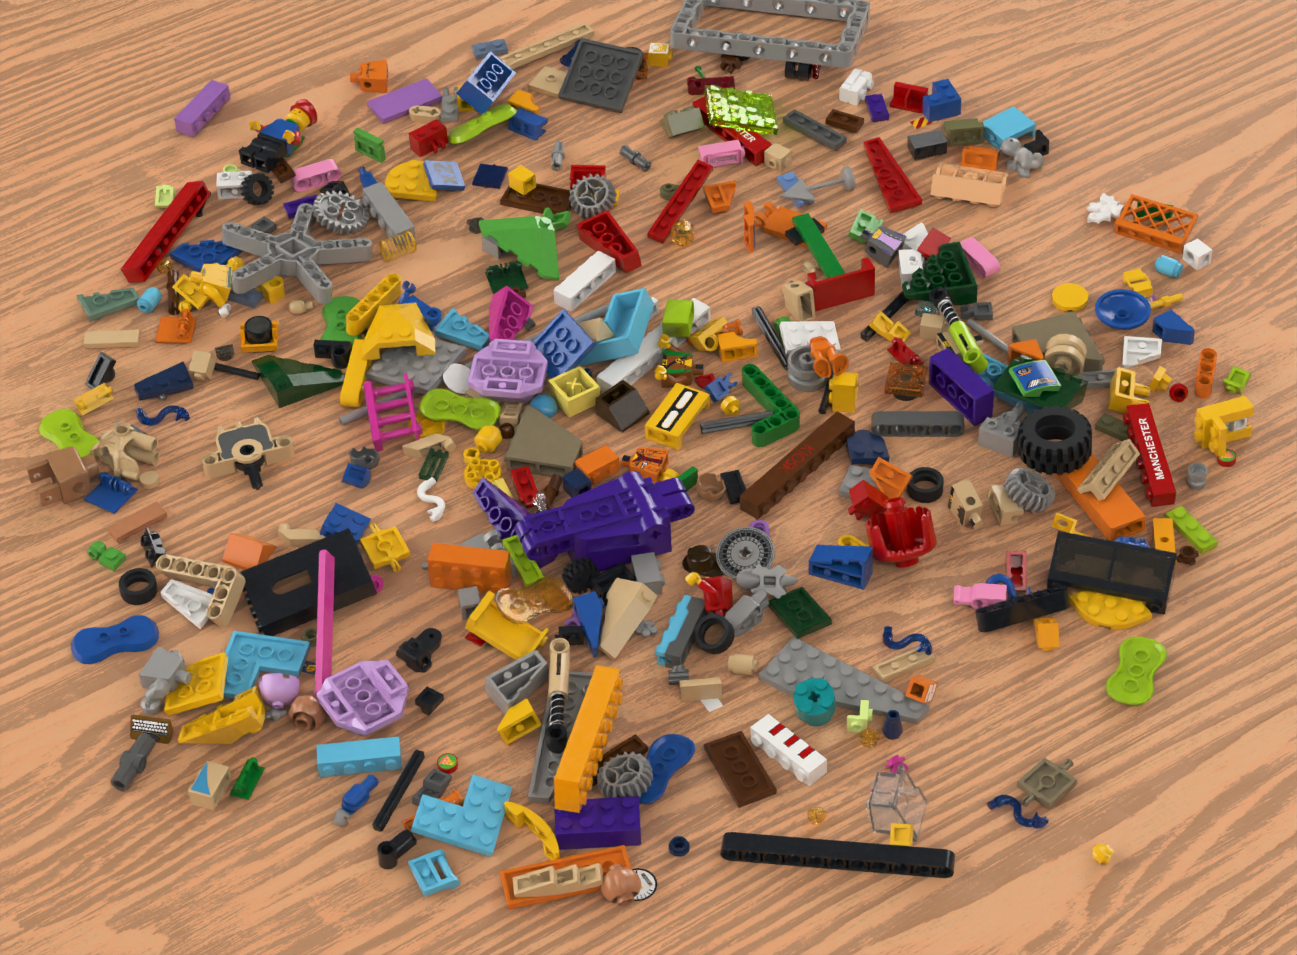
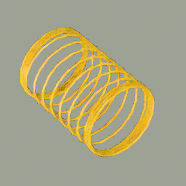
(381, 243)

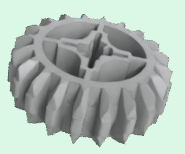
(582, 200)
(1029, 490)
(623, 773)

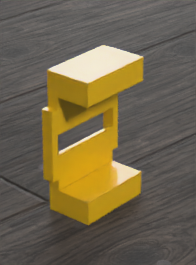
(1143, 288)

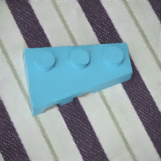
(460, 330)

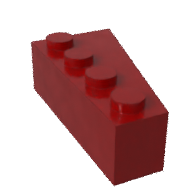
(605, 235)

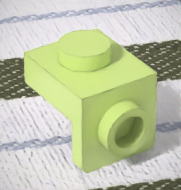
(860, 723)

